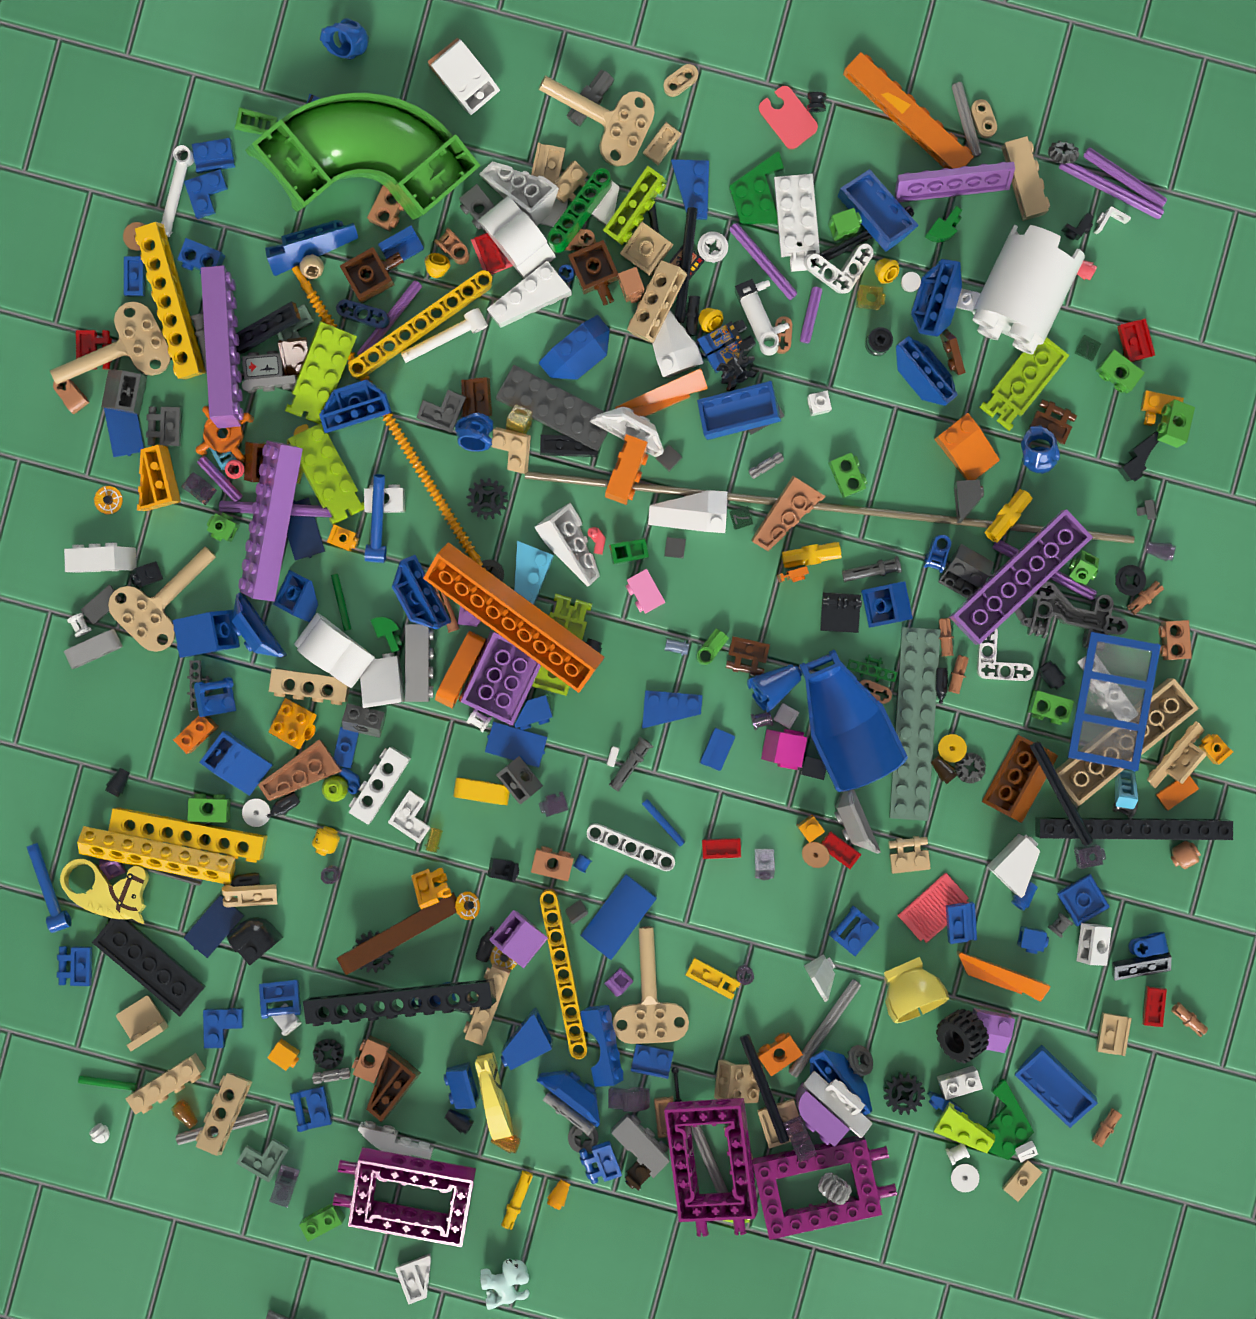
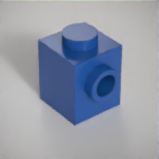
(1032, 939)

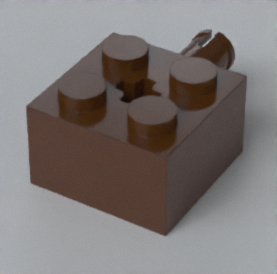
(377, 268)
(598, 279)

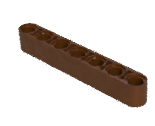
(397, 934)

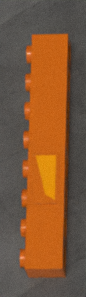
(906, 113)

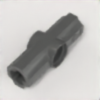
(594, 93)

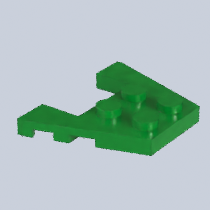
(753, 196)
(1009, 1125)

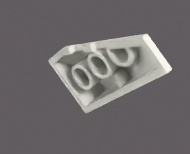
(675, 348)
(696, 512)
(565, 538)

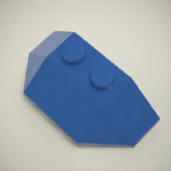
(937, 298)
(578, 351)
(924, 372)
(354, 406)
(418, 595)
(253, 629)
(835, 1066)
(573, 1092)

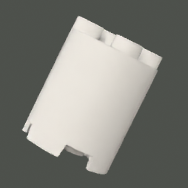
(1026, 288)

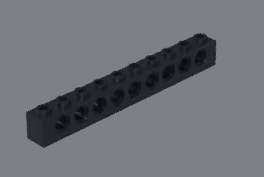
(1137, 828)
(314, 1005)

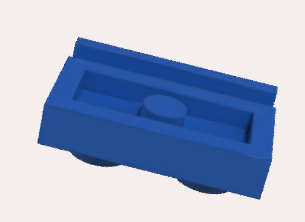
(213, 155)
(961, 922)
(652, 1060)

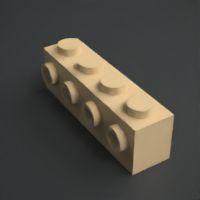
(1026, 180)
(482, 1019)
(169, 1081)

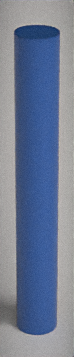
(663, 822)

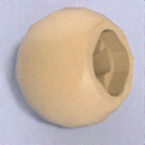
(311, 266)

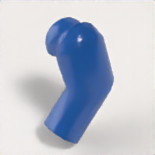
(353, 780)

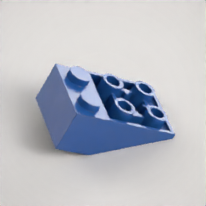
(236, 762)

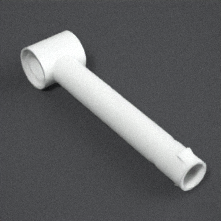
(176, 187)
(473, 321)

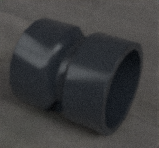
(879, 341)

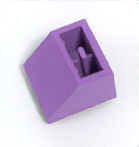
(518, 938)

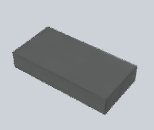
(98, 607)

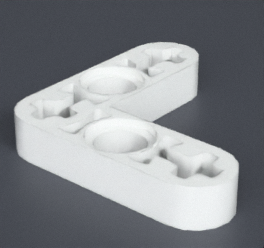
(844, 274)
(991, 662)

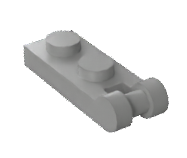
(269, 384)

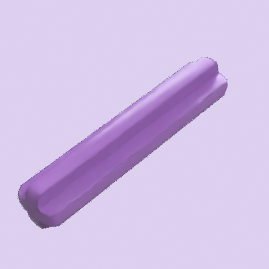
(811, 315)
(220, 479)

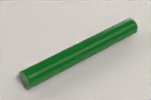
(341, 602)
(107, 1083)

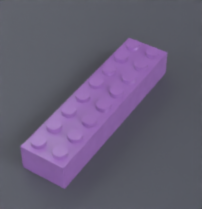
(221, 348)
(270, 520)
(1021, 577)

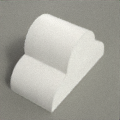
(517, 237)
(333, 650)

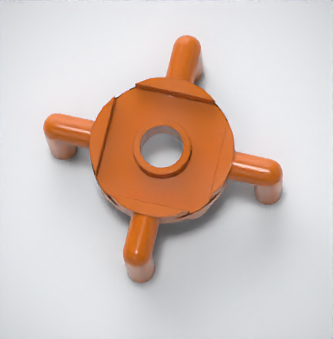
(222, 445)

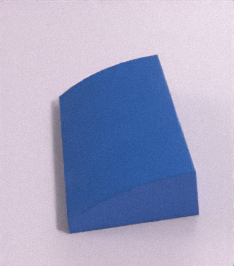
(878, 210)
(739, 410)
(618, 916)
(1056, 1086)

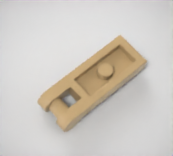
(249, 895)

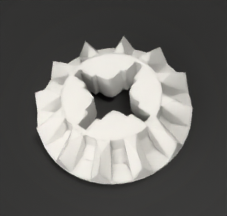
(721, 245)

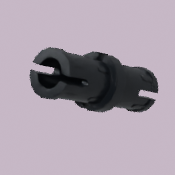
(692, 315)

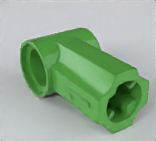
(712, 645)

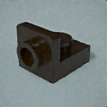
(637, 1175)

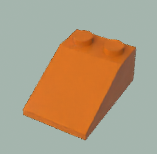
(967, 448)

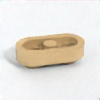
(680, 81)
(982, 118)

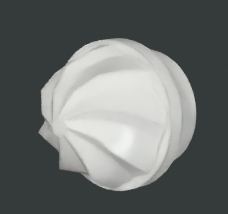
(99, 1133)

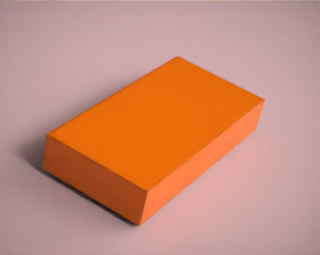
(1176, 792)

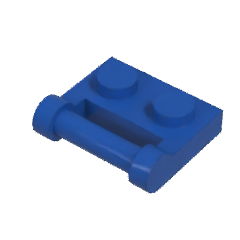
(216, 703)
(858, 935)
(279, 992)
(317, 1108)

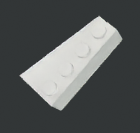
(534, 292)

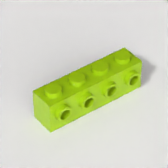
(635, 205)

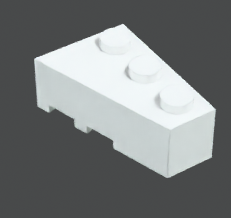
(99, 558)

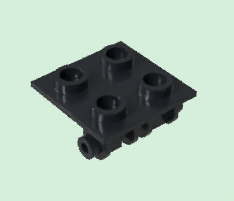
(840, 612)

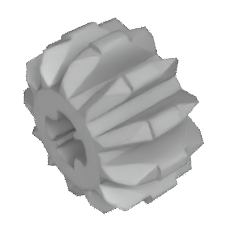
(834, 1188)

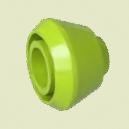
(340, 790)

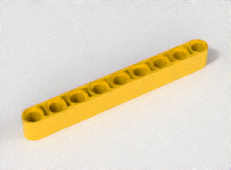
(416, 333)
(562, 983)

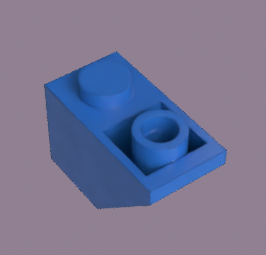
(534, 711)

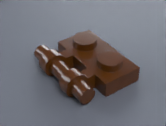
(1057, 427)
(749, 650)

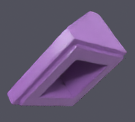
(111, 868)
(618, 982)

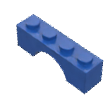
(598, 1022)

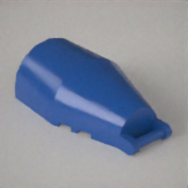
(849, 726)

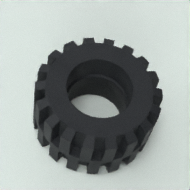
(962, 1036)

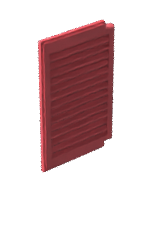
(928, 911)

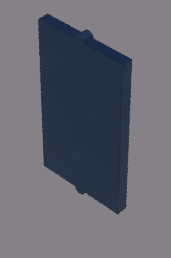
(304, 534)
(213, 927)

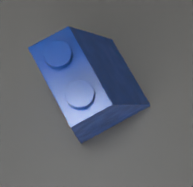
(205, 633)
(527, 1041)

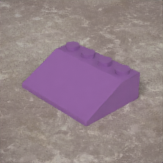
(500, 679)

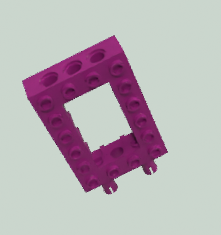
(786, 1164)
(697, 1207)
(405, 1220)

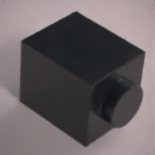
(813, 768)

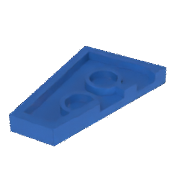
(693, 180)
(669, 706)

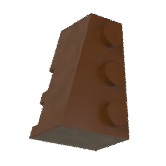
(392, 1084)

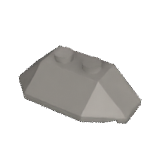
(855, 822)

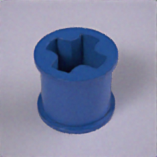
(568, 268)
(582, 863)

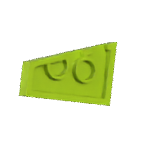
(961, 1129)

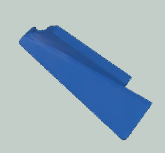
(313, 240)

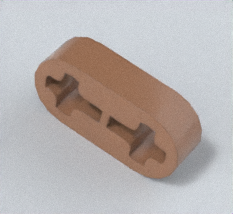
(787, 335)
(877, 687)

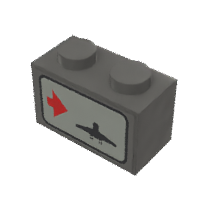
(262, 366)

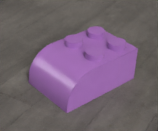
(819, 1117)

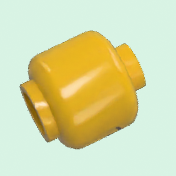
(326, 840)

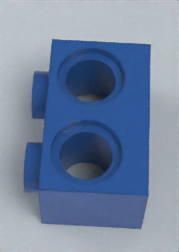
(203, 254)

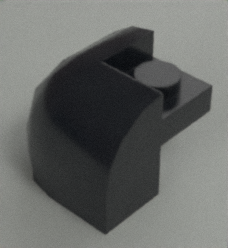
(253, 938)

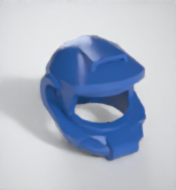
(351, 36)
(474, 432)
(1040, 458)

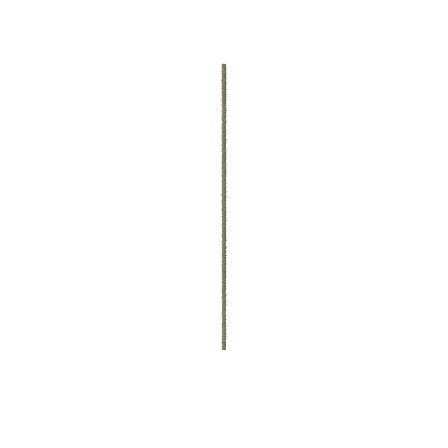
(819, 506)

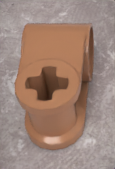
(578, 241)
(450, 244)
(72, 396)

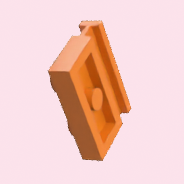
(795, 575)

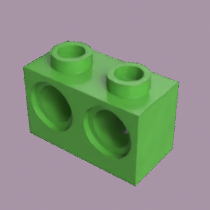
(844, 224)
(842, 477)
(1051, 703)
(321, 1221)

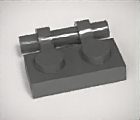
(169, 426)

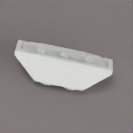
(624, 421)

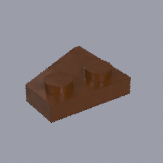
(953, 352)

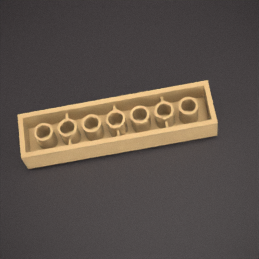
(1167, 710)

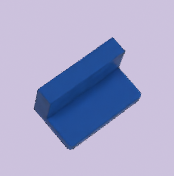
(404, 242)
(717, 749)

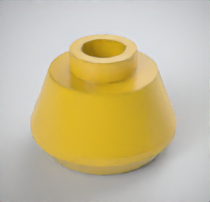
(437, 264)
(886, 270)
(710, 319)

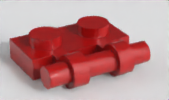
(87, 342)

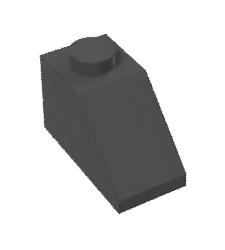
(967, 496)

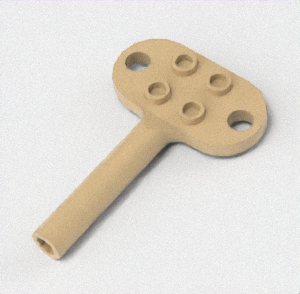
(623, 126)
(137, 339)
(145, 616)
(650, 1019)

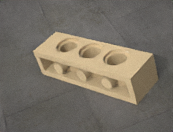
(657, 311)
(280, 677)
(205, 1139)

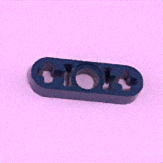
(368, 320)

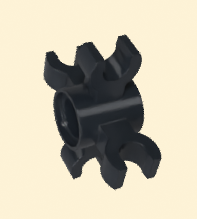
(737, 370)

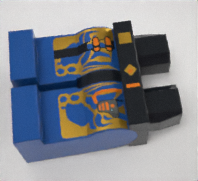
(729, 339)

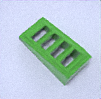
(252, 114)

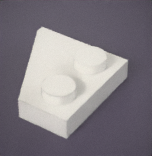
(607, 206)
(415, 1278)

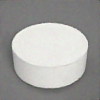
(910, 281)

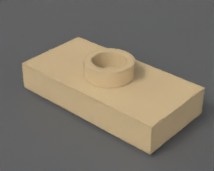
(662, 143)
(1022, 1180)

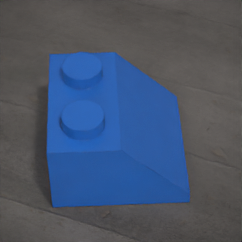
(887, 604)
(462, 1086)

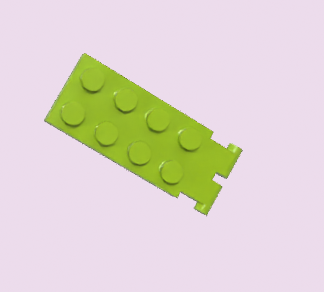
(320, 371)
(1024, 382)
(327, 473)
(573, 620)

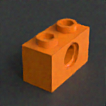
(195, 733)
(773, 1063)

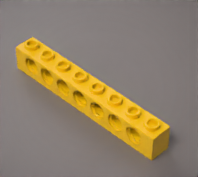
(144, 237)
(256, 842)
(156, 855)

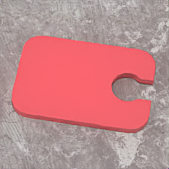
(791, 122)

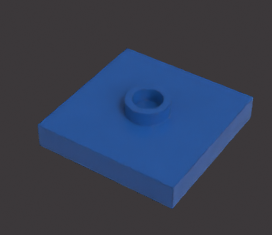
(1083, 900)

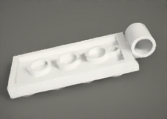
(796, 218)

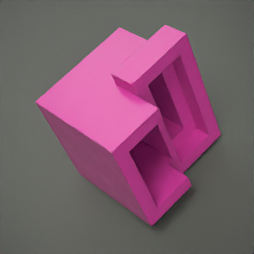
(784, 748)

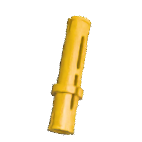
(514, 1206)

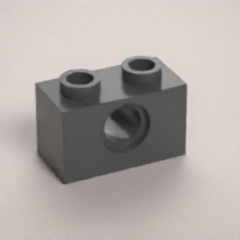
(472, 199)
(363, 720)
(519, 780)

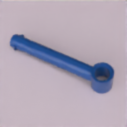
(375, 551)
(58, 919)

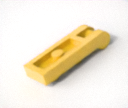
(712, 978)

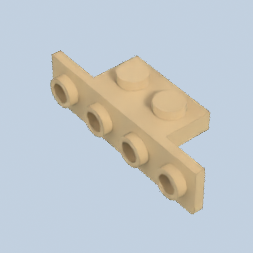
(1181, 759)

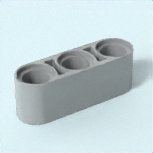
(93, 649)

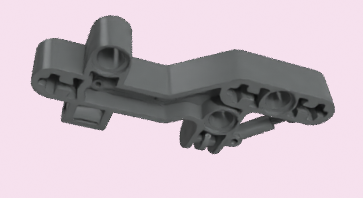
(1057, 605)

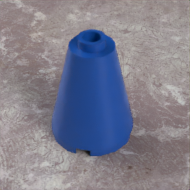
(774, 685)

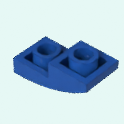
(938, 1101)

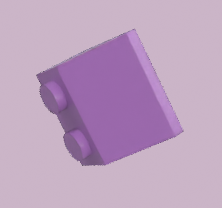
(999, 1028)

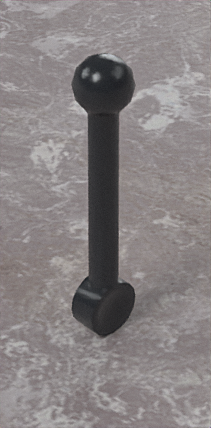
(675, 1070)

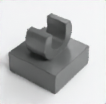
(1149, 510)

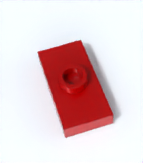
(490, 253)
(721, 848)
(841, 850)
(1154, 1006)

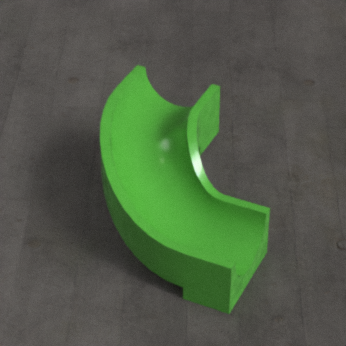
(367, 139)

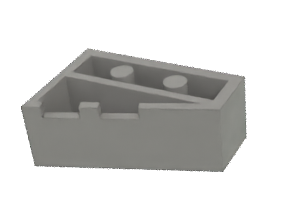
(641, 1143)

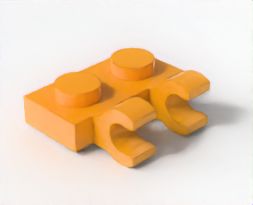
(1153, 404)
(425, 888)

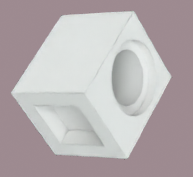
(819, 403)

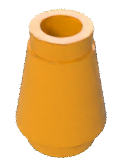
(559, 1194)

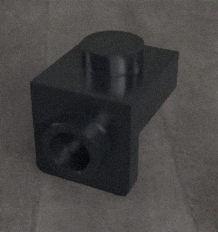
(1083, 227)
(146, 575)
(503, 869)

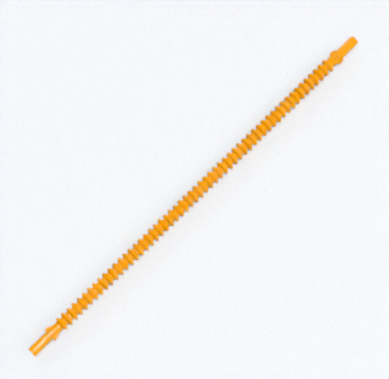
(306, 286)

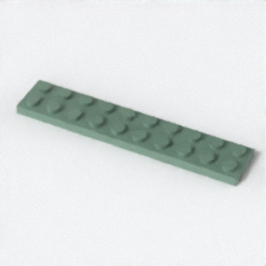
(915, 722)

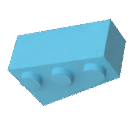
(530, 571)

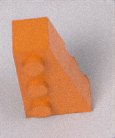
(627, 470)

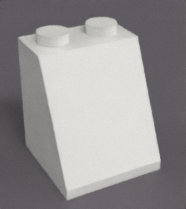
(382, 682)
(1016, 863)

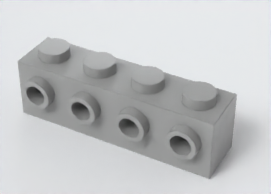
(417, 663)

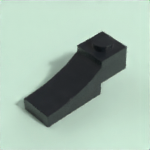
(1133, 469)

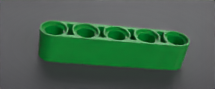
(570, 215)

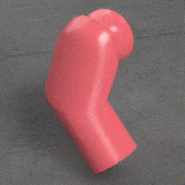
(599, 539)

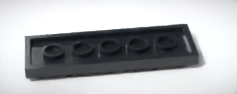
(149, 964)

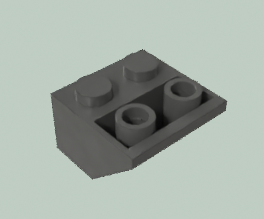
(124, 391)
(966, 571)

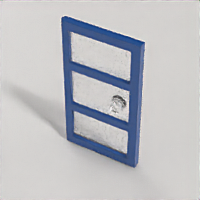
(1114, 701)

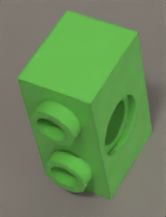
(1131, 372)
(1177, 433)
(220, 811)

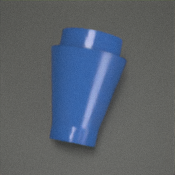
(1024, 902)

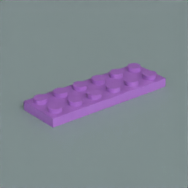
(954, 182)

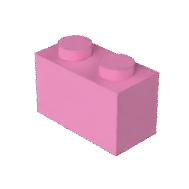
(645, 591)

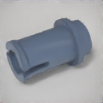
(677, 647)

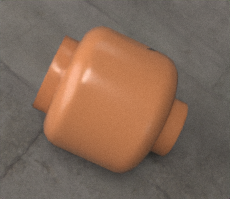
(1185, 855)

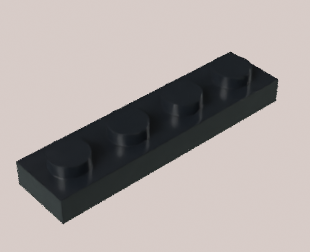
(268, 327)

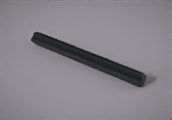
(850, 243)
(686, 262)
(1061, 793)
(764, 1088)

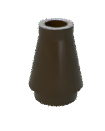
(944, 770)

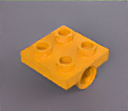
(293, 724)

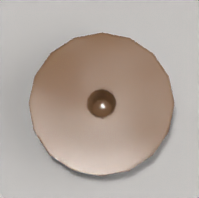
(129, 235)
(815, 854)

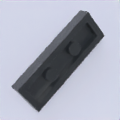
(564, 446)
(1141, 966)

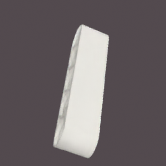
(640, 847)

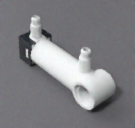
(748, 297)

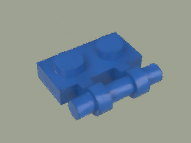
(81, 966)
(606, 1160)

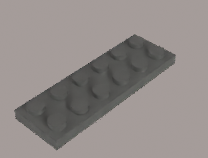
(553, 407)

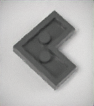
(444, 416)

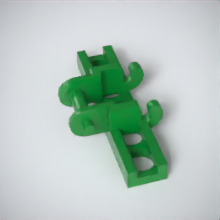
(878, 670)

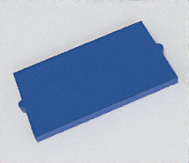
(124, 432)
(514, 742)

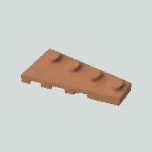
(789, 508)
(306, 768)

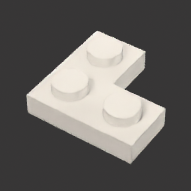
(405, 819)

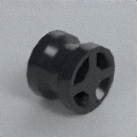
(816, 102)

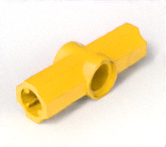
(1008, 515)
(811, 555)

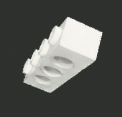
(399, 762)

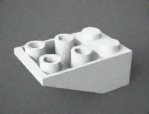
(465, 77)

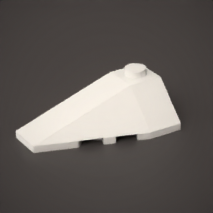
(530, 193)
(822, 975)

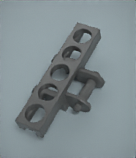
(200, 677)

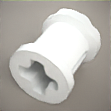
(84, 628)
(482, 724)
(957, 1153)

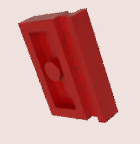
(1136, 340)

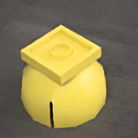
(912, 989)

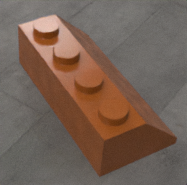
(1017, 781)

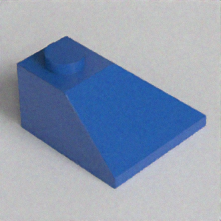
(297, 597)

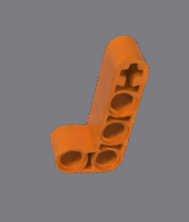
(460, 669)

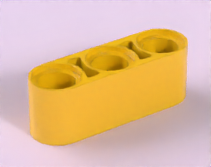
(481, 791)

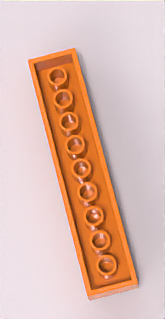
(513, 617)

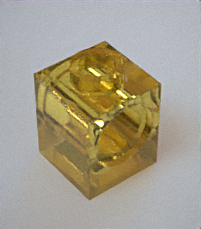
(862, 302)
(519, 419)

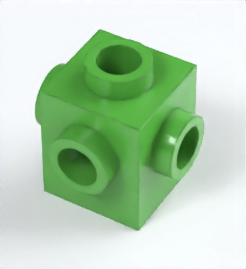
(228, 530)
(1083, 567)

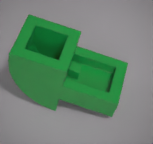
(943, 230)
(628, 551)
(387, 627)

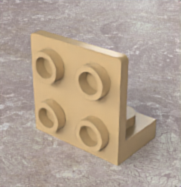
(141, 1022)
(736, 1082)

